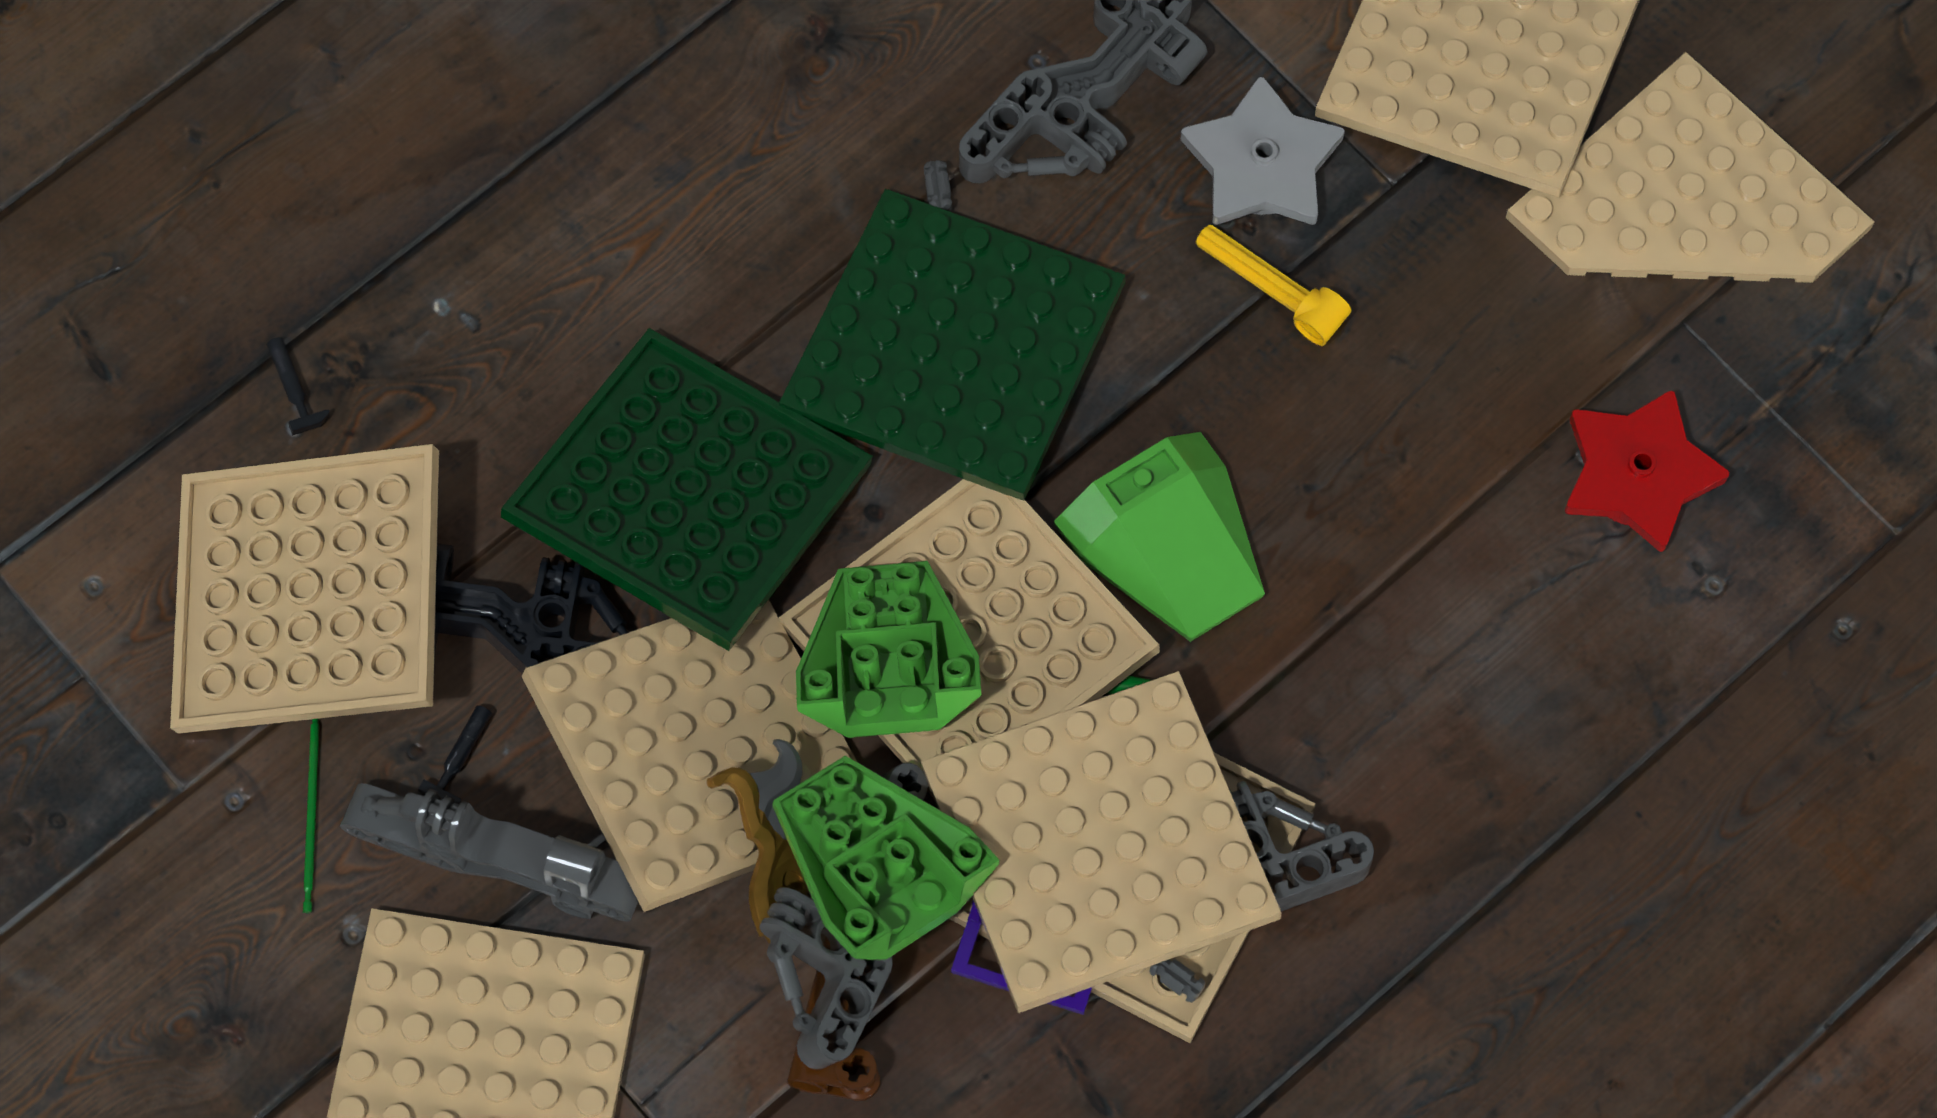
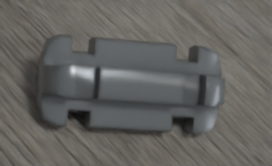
(938, 184)
(1178, 978)

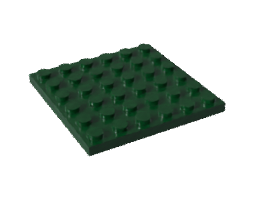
(953, 344)
(687, 488)

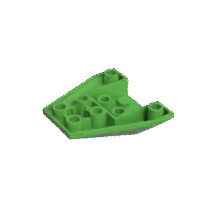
(1168, 535)
(887, 654)
(879, 858)

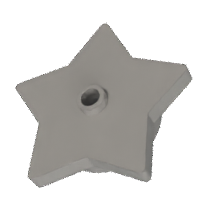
(1290, 150)

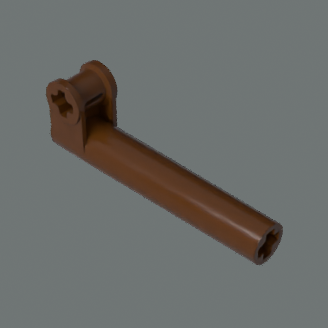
(835, 1078)

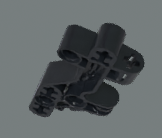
(518, 627)

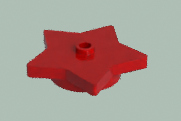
(1635, 497)

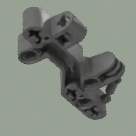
(1136, 40)
(468, 843)
(1318, 855)
(837, 965)

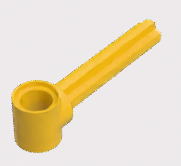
(1316, 312)

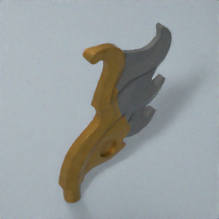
(755, 792)

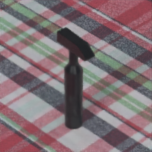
(294, 389)
(460, 752)

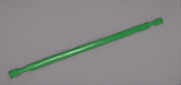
(311, 815)

